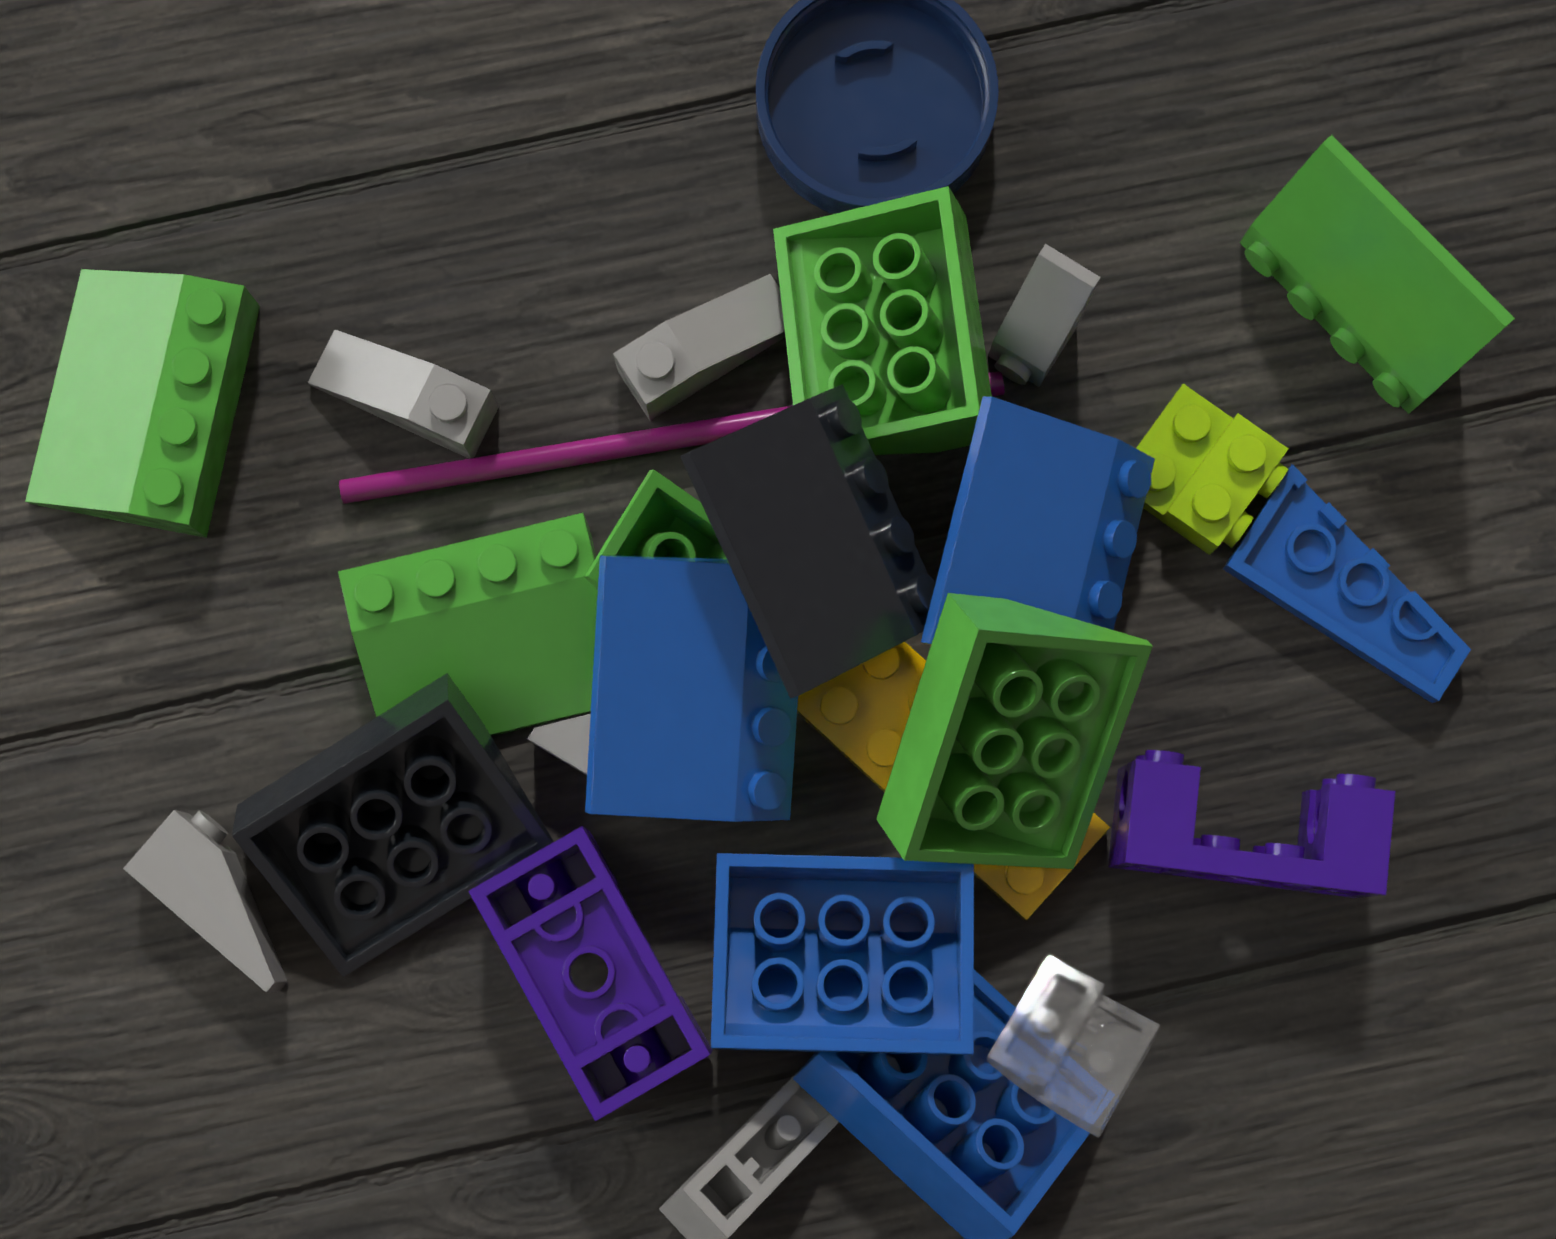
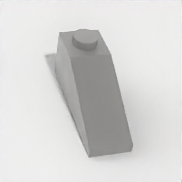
(1042, 317)
(701, 345)
(406, 392)
(208, 890)
(749, 1165)

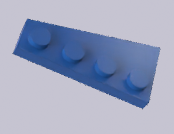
(1327, 577)

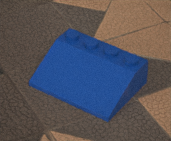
(1043, 516)
(685, 698)
(843, 955)
(951, 1125)

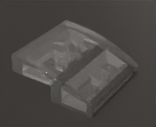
(1073, 1046)

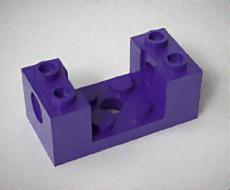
(1338, 849)
(633, 1026)

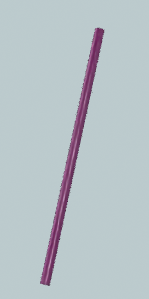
(559, 455)

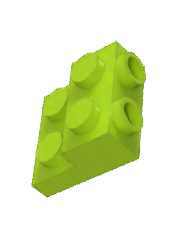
(1208, 470)

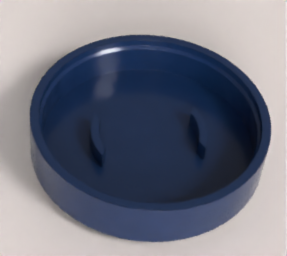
(875, 99)

